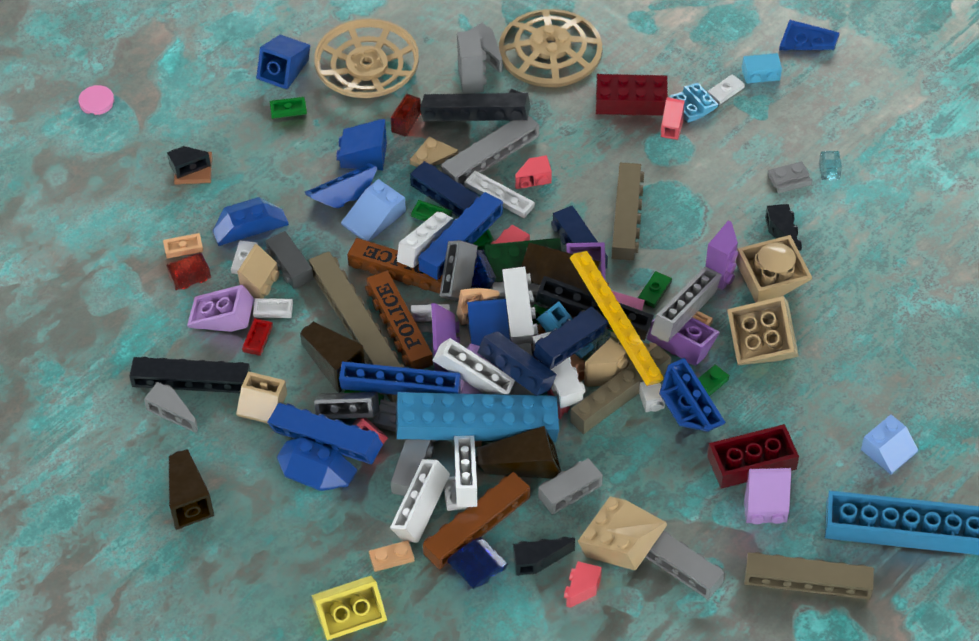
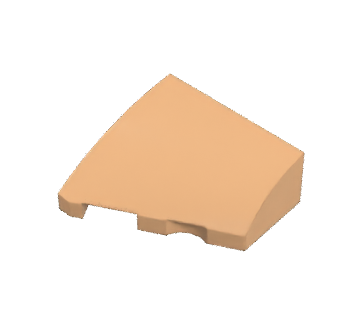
(472, 295)

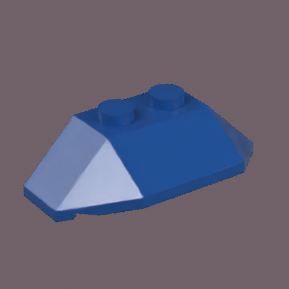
(344, 188)
(247, 220)
(688, 398)
(315, 465)

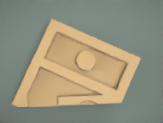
(432, 152)

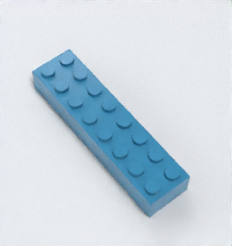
(477, 415)
(902, 522)

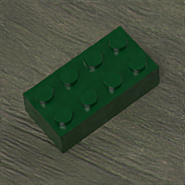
(512, 254)

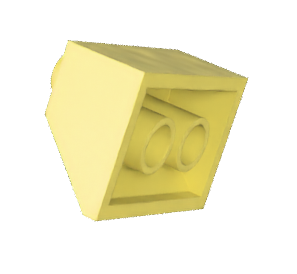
(349, 607)

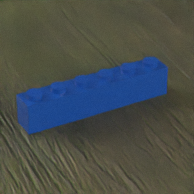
(466, 228)
(397, 379)
(345, 439)

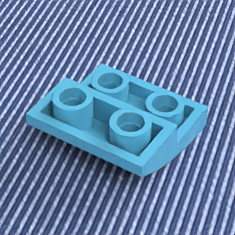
(697, 102)

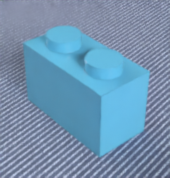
(761, 68)

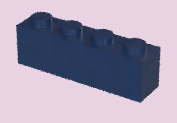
(442, 188)
(572, 228)
(570, 337)
(517, 363)

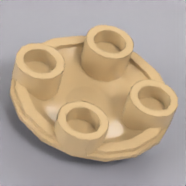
(776, 258)

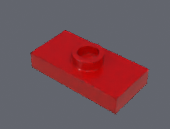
(257, 337)

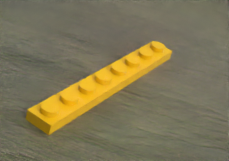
(617, 318)

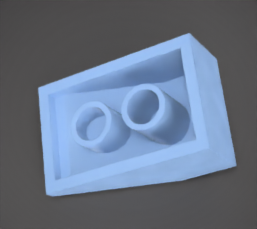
(374, 211)

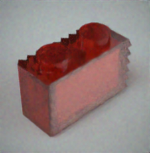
(405, 115)
(188, 271)

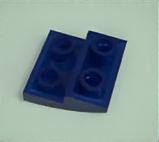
(483, 273)
(477, 562)

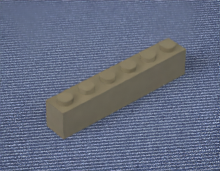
(627, 211)
(613, 394)
(809, 575)

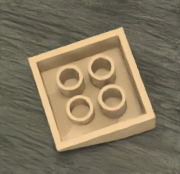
(766, 284)
(763, 332)
(621, 534)

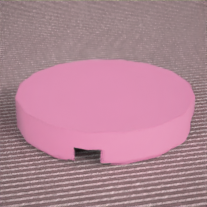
(96, 100)

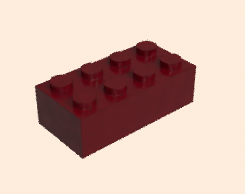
(631, 94)
(755, 450)

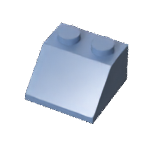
(889, 444)

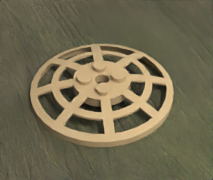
(550, 51)
(361, 54)

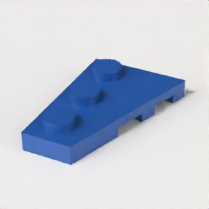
(808, 37)

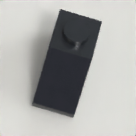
(187, 160)

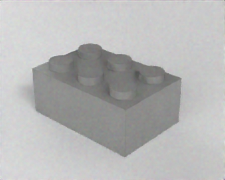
(471, 61)

